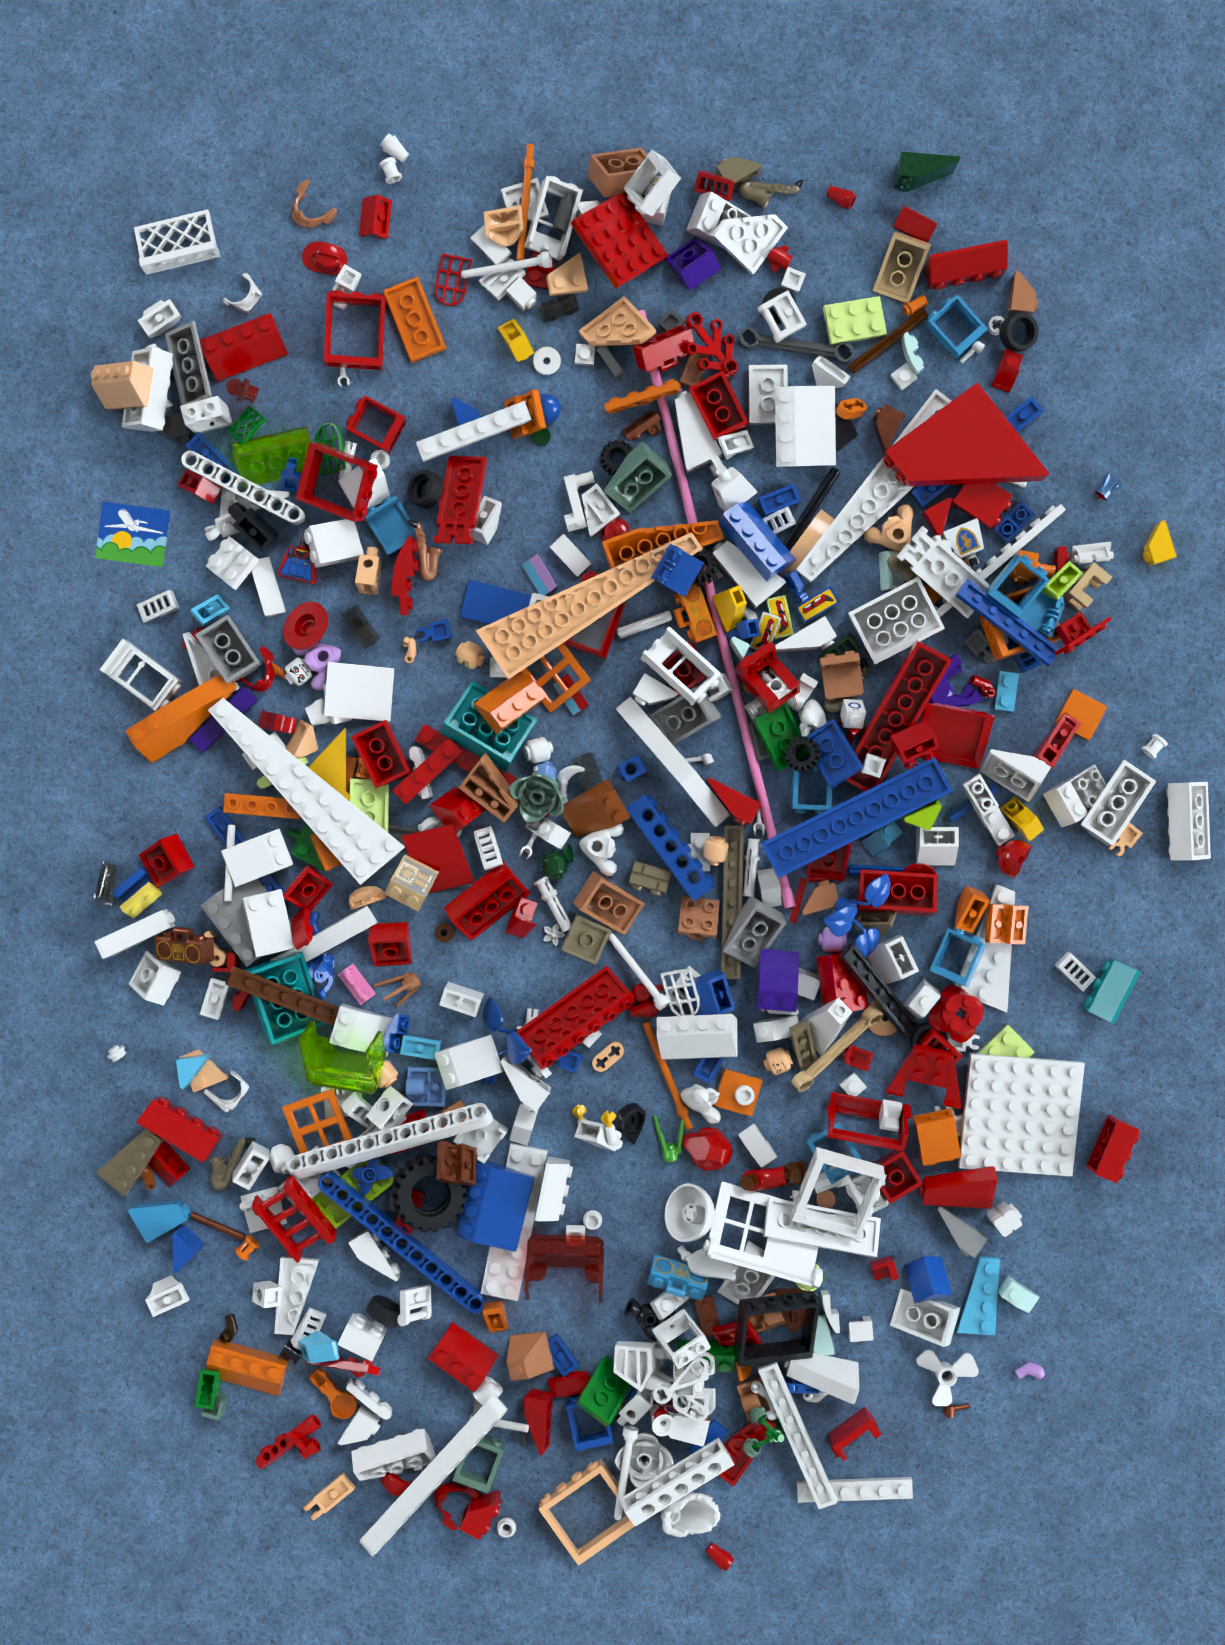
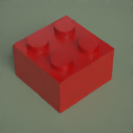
(900, 1176)

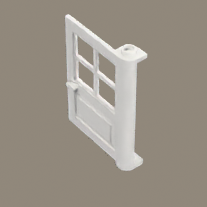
(780, 1257)

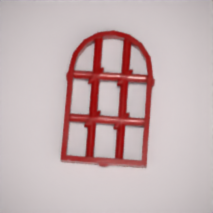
(444, 288)

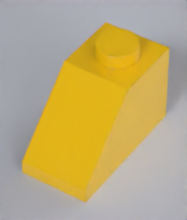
(516, 340)
(1159, 545)

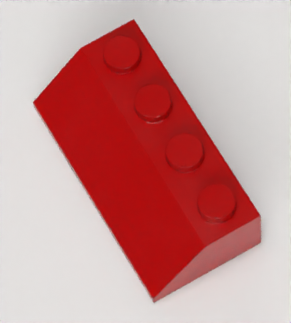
(966, 265)
(243, 347)
(908, 892)
(486, 901)
(180, 1129)

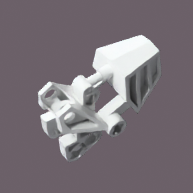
(641, 1367)

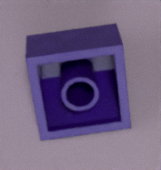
(693, 263)

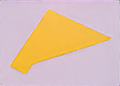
(332, 764)

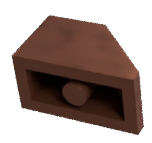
(887, 424)

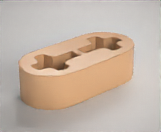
(611, 1059)

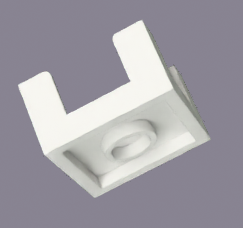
(483, 1139)

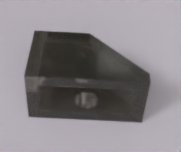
(176, 429)
(361, 626)

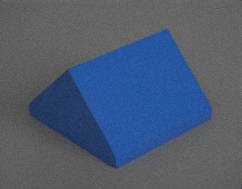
(185, 1246)
(927, 1279)

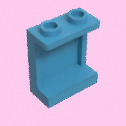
(390, 524)

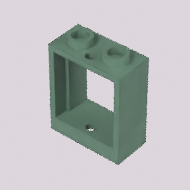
(477, 1481)

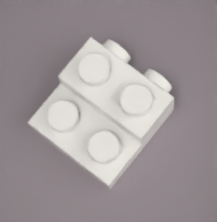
(232, 562)

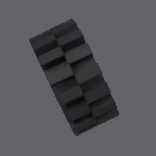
(608, 450)
(710, 571)
(792, 750)

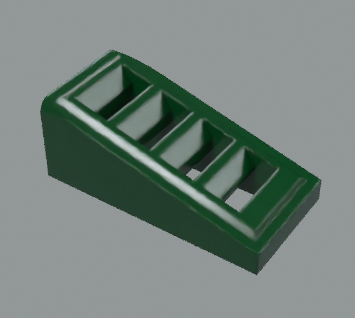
(851, 640)

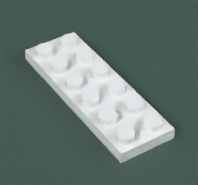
(781, 1227)

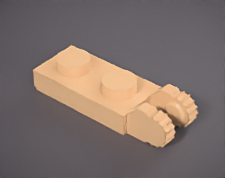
(330, 1495)

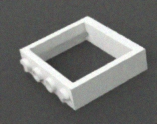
(829, 1222)

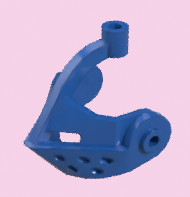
(321, 969)

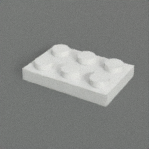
(762, 391)

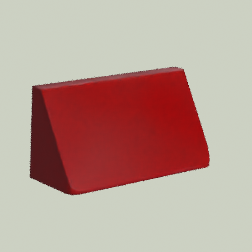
(915, 224)

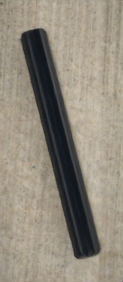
(811, 508)

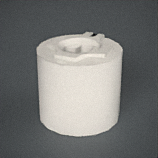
(487, 1389)

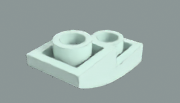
(909, 347)
(823, 1342)

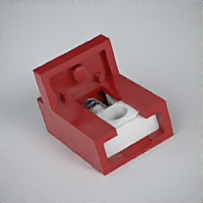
(755, 669)

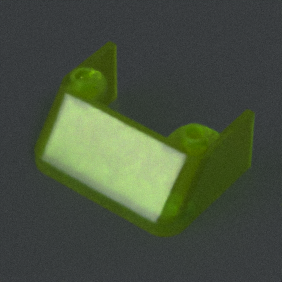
(339, 1068)

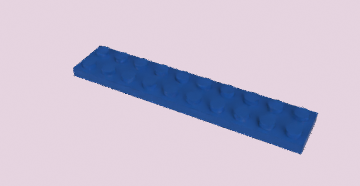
(856, 817)

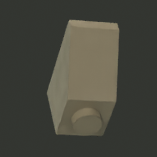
(737, 170)

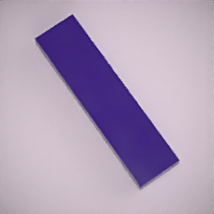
(212, 730)

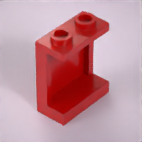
(983, 502)
(851, 1430)

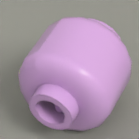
(830, 942)

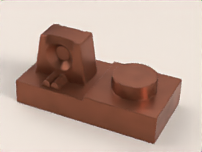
(647, 422)

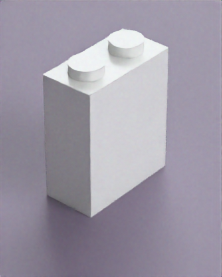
(333, 542)

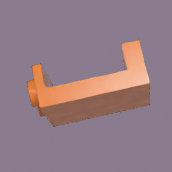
(937, 1137)

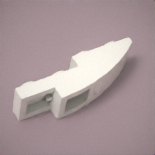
(988, 810)

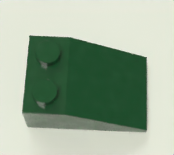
(921, 169)

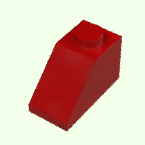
(199, 486)

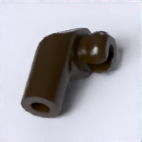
(231, 1329)

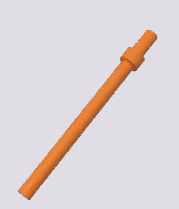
(528, 166)
(681, 1108)

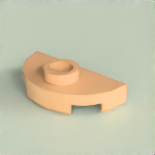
(365, 896)

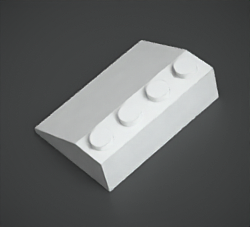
(805, 426)
(896, 620)

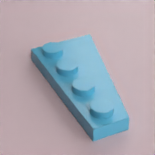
(981, 1302)

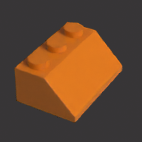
(509, 701)

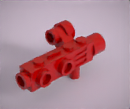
(295, 1437)

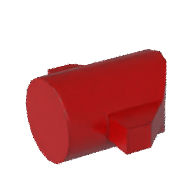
(780, 258)

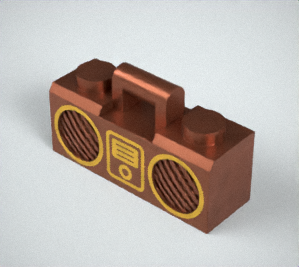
(188, 949)

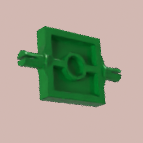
(304, 847)

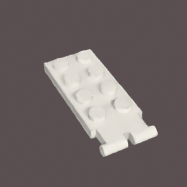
(940, 569)

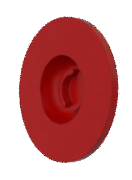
(305, 625)

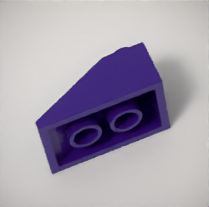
(778, 980)

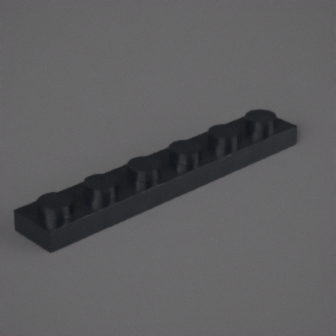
(879, 991)

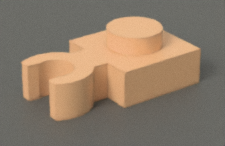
(1127, 838)

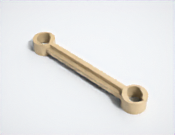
(869, 1018)

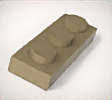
(803, 1044)

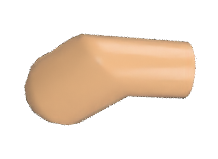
(411, 652)

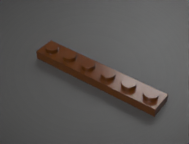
(282, 995)

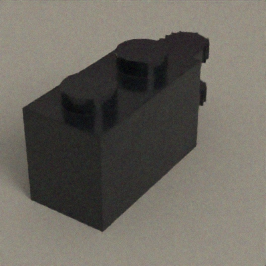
(252, 526)

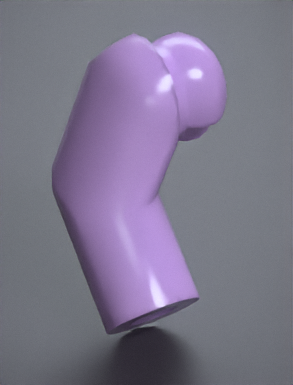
(1031, 1369)

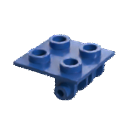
(677, 570)

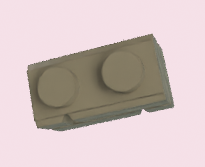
(649, 877)

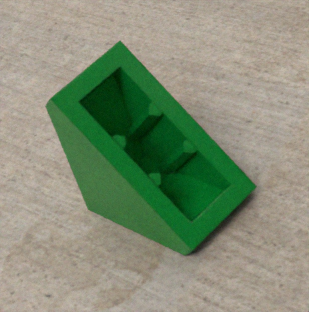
(208, 1389)

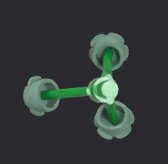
(752, 1447)

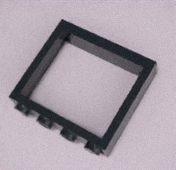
(782, 1350)

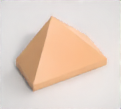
(303, 740)

